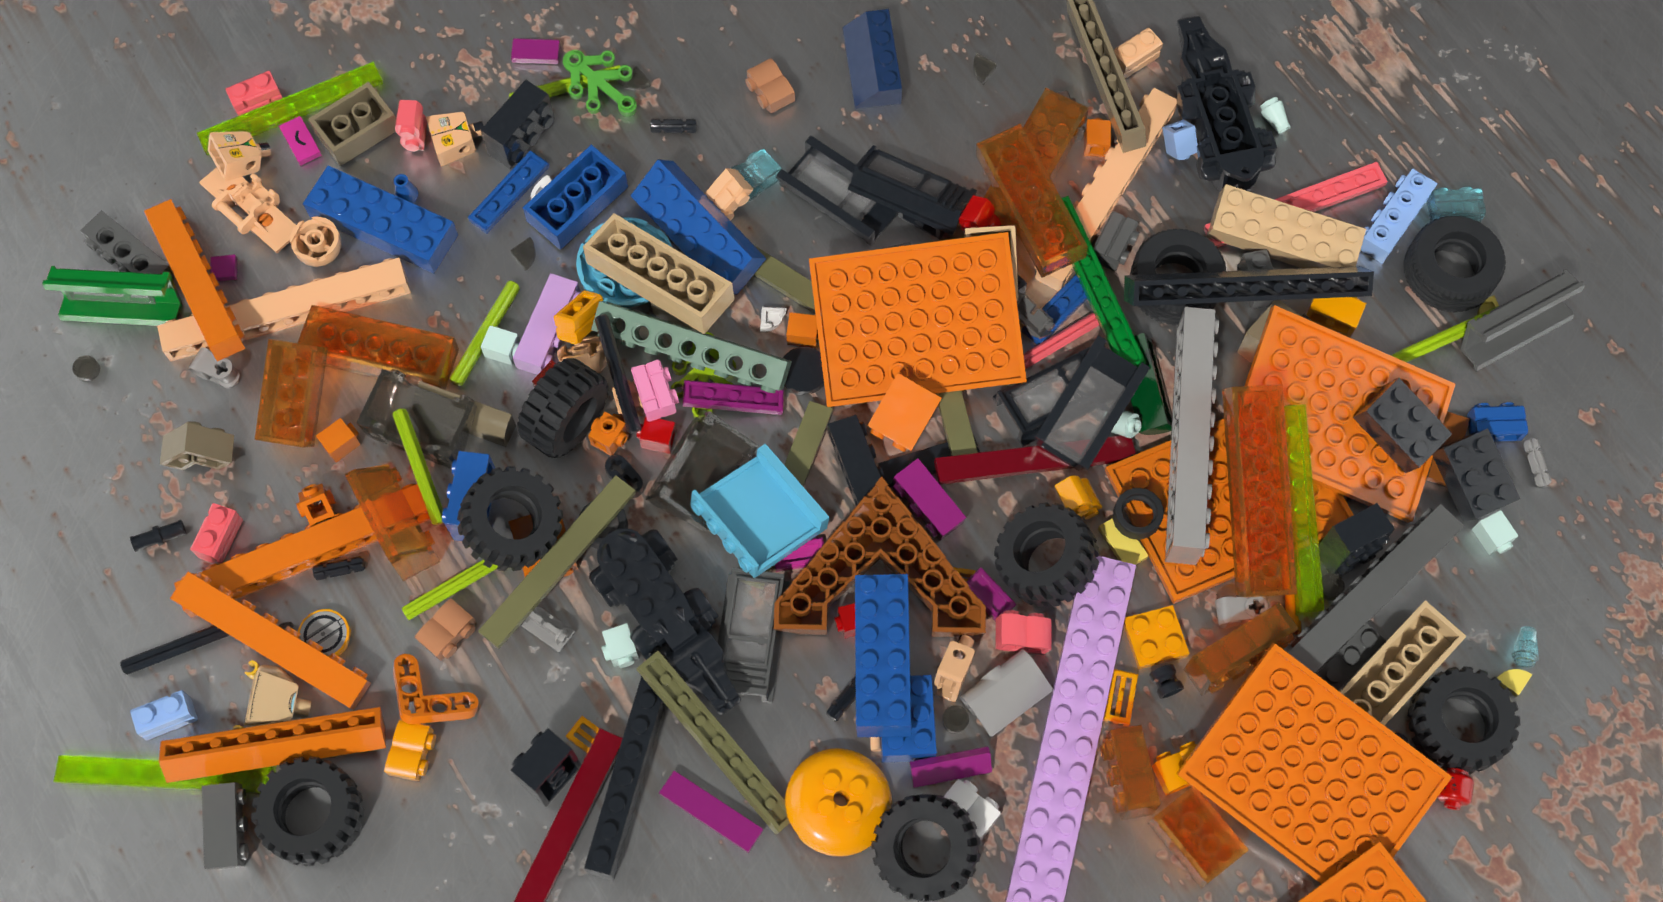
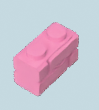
(654, 390)

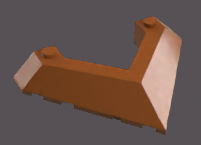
(885, 532)

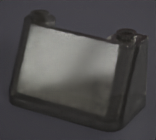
(439, 422)
(700, 459)

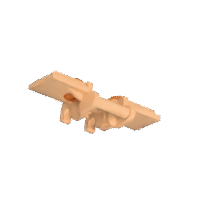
(260, 205)

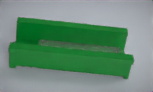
(115, 296)

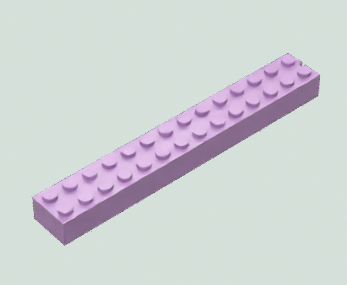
(1071, 736)

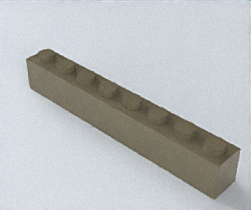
(1107, 74)

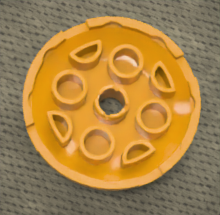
(817, 817)

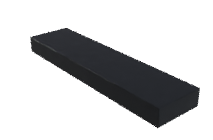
(926, 456)

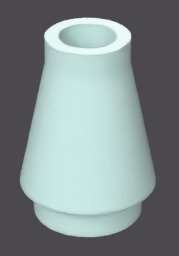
(1275, 114)

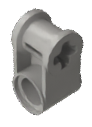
(220, 372)
(1236, 610)

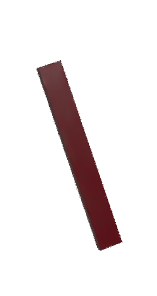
(1021, 461)
(570, 818)

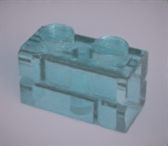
(1460, 202)

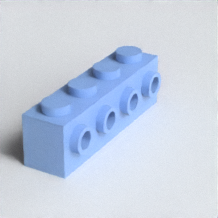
(1397, 215)

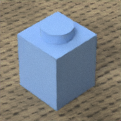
(1180, 139)

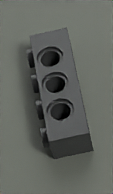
(103, 229)

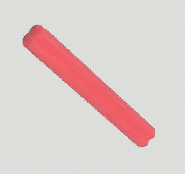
(1060, 340)

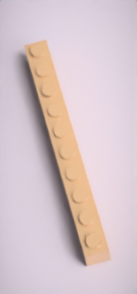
(1115, 176)
(291, 306)

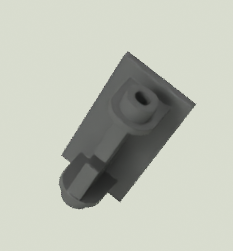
(1037, 324)

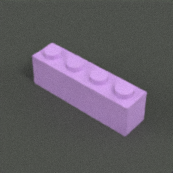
(540, 335)

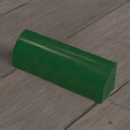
(1150, 397)

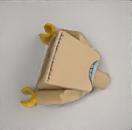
(272, 697)

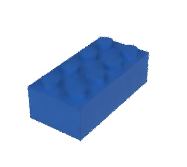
(575, 197)

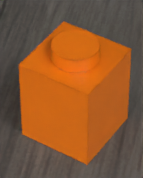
(1097, 137)
(802, 330)
(339, 439)

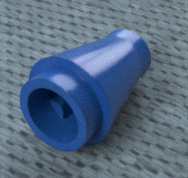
(405, 188)

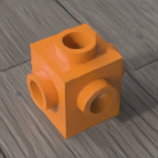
(608, 433)
(313, 510)

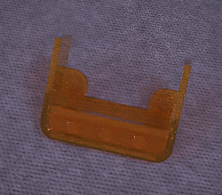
(392, 519)

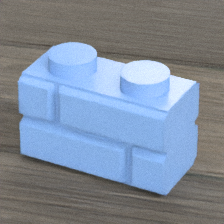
(164, 715)

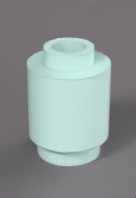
(1127, 425)

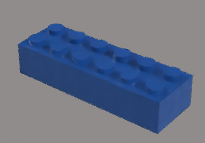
(381, 219)
(697, 224)
(882, 656)

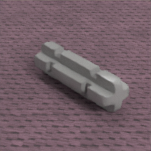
(1537, 462)

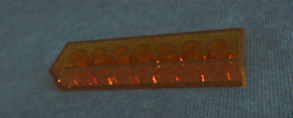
(1259, 491)

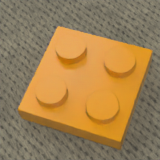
(1155, 637)

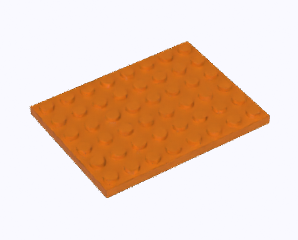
(919, 311)
(1335, 382)
(1151, 472)
(1311, 769)

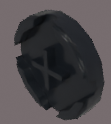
(805, 371)

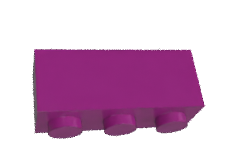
(928, 500)

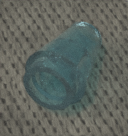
(1526, 648)

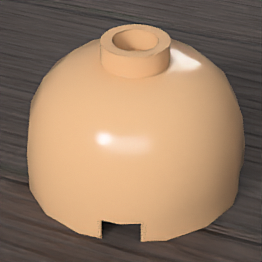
(316, 241)
(588, 351)

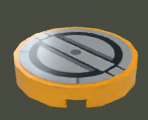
(326, 629)

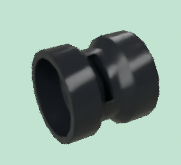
(1166, 681)

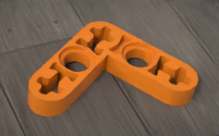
(424, 704)

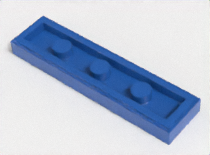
(508, 192)
(1062, 306)

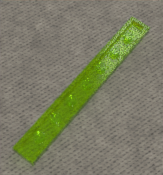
(297, 104)
(1304, 524)
(144, 774)

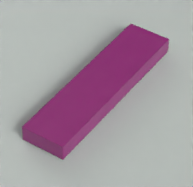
(731, 397)
(711, 811)

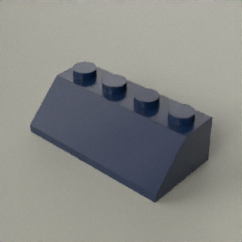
(872, 60)

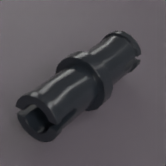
(158, 535)

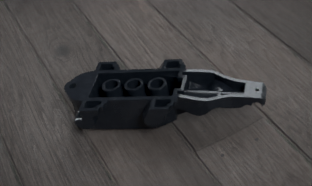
(1218, 106)
(675, 623)

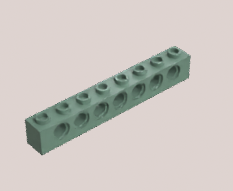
(776, 367)

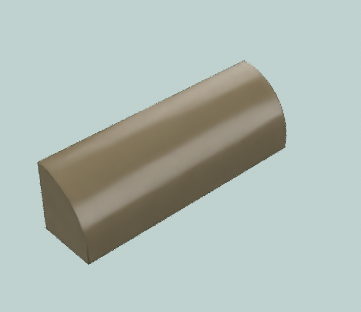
(488, 421)

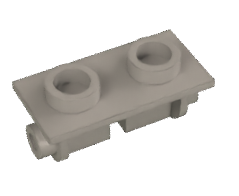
(548, 628)

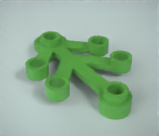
(597, 79)

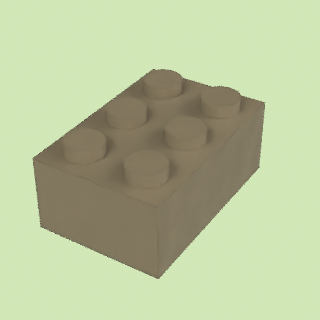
(353, 123)

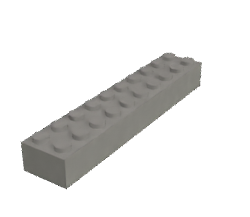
(1191, 437)

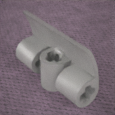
(1006, 692)

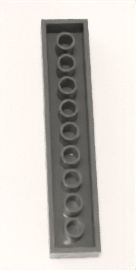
(1374, 588)

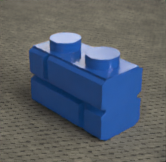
(1503, 421)

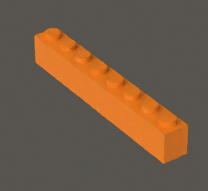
(194, 280)
(271, 640)
(272, 744)

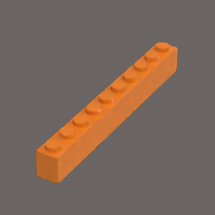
(301, 550)

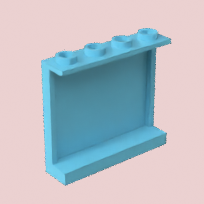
(760, 512)

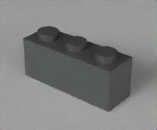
(224, 826)

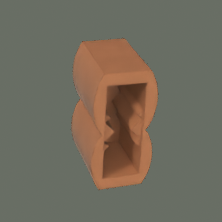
(770, 86)
(446, 629)

